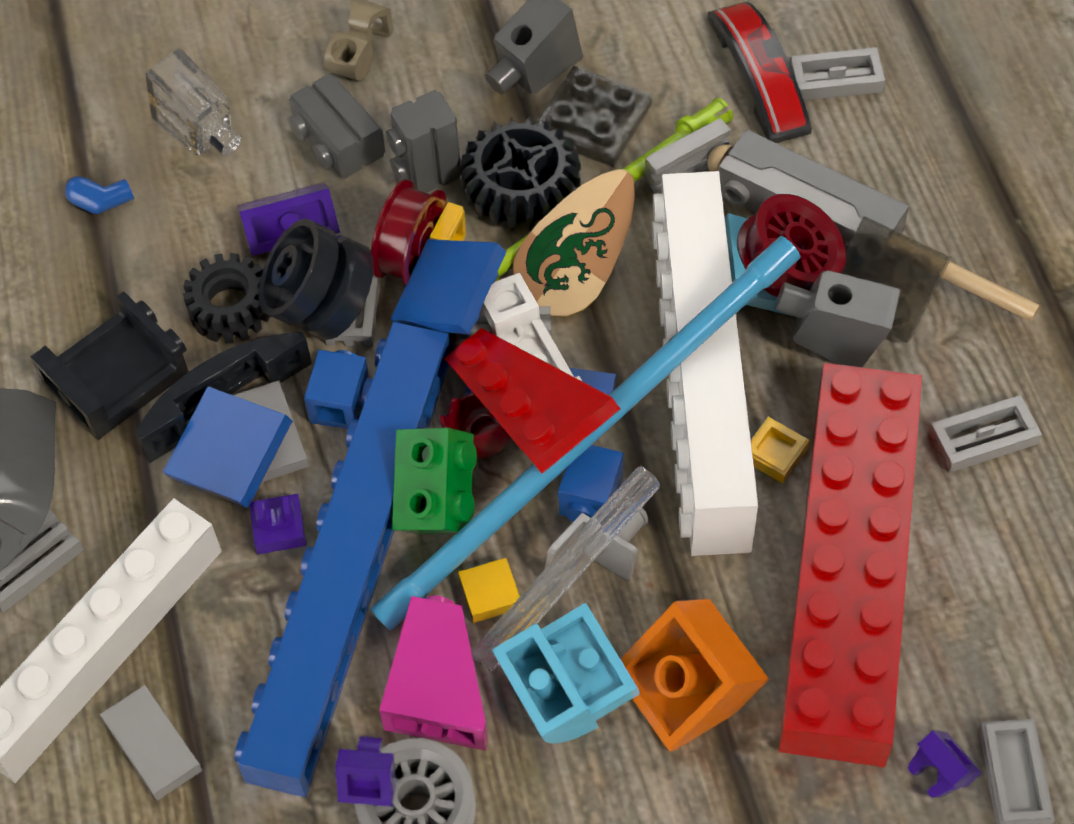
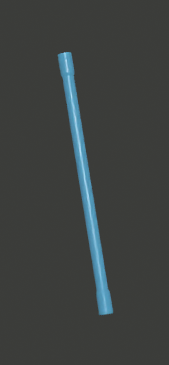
(759, 275)

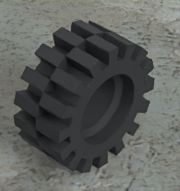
(221, 277)

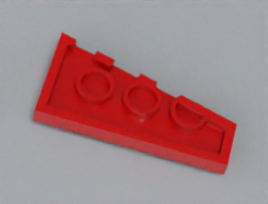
(530, 398)

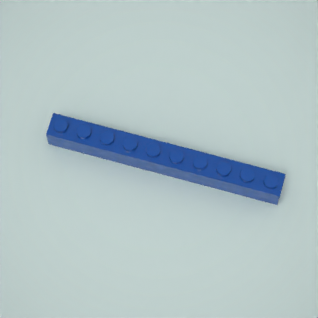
(341, 568)

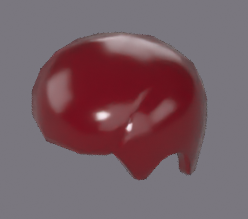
(472, 417)

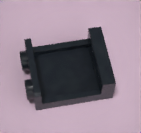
(114, 367)

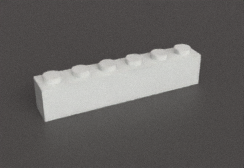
(101, 633)

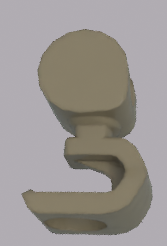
(352, 52)

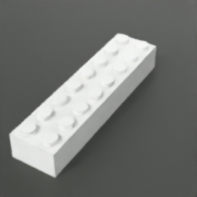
(708, 387)

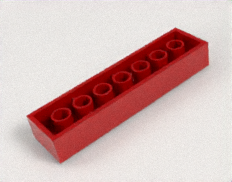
(852, 567)

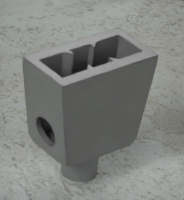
(535, 46)
(840, 316)

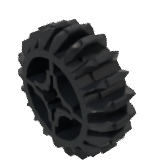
(521, 163)

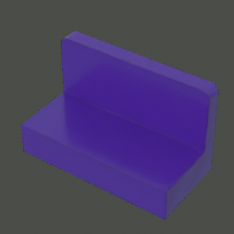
(269, 217)

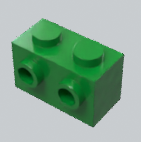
(433, 480)

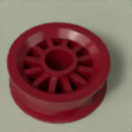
(805, 227)
(404, 229)

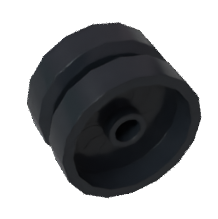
(316, 279)

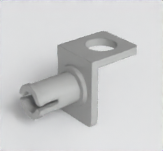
(617, 556)

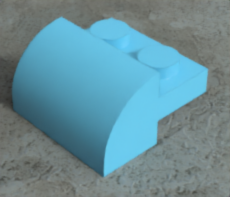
(566, 675)

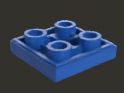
(449, 285)
(228, 446)

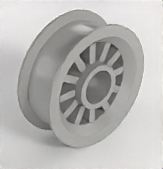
(446, 765)

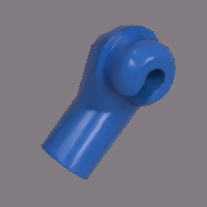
(95, 197)

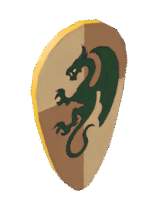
(577, 244)

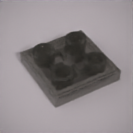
(596, 114)
(899, 262)

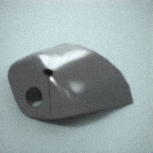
(25, 468)

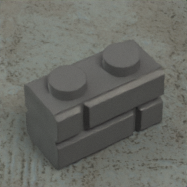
(336, 126)
(425, 142)

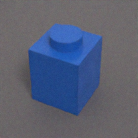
(336, 388)
(590, 482)

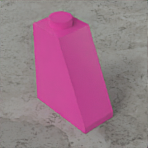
(434, 678)

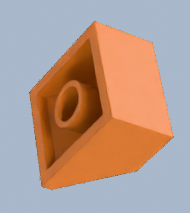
(691, 672)

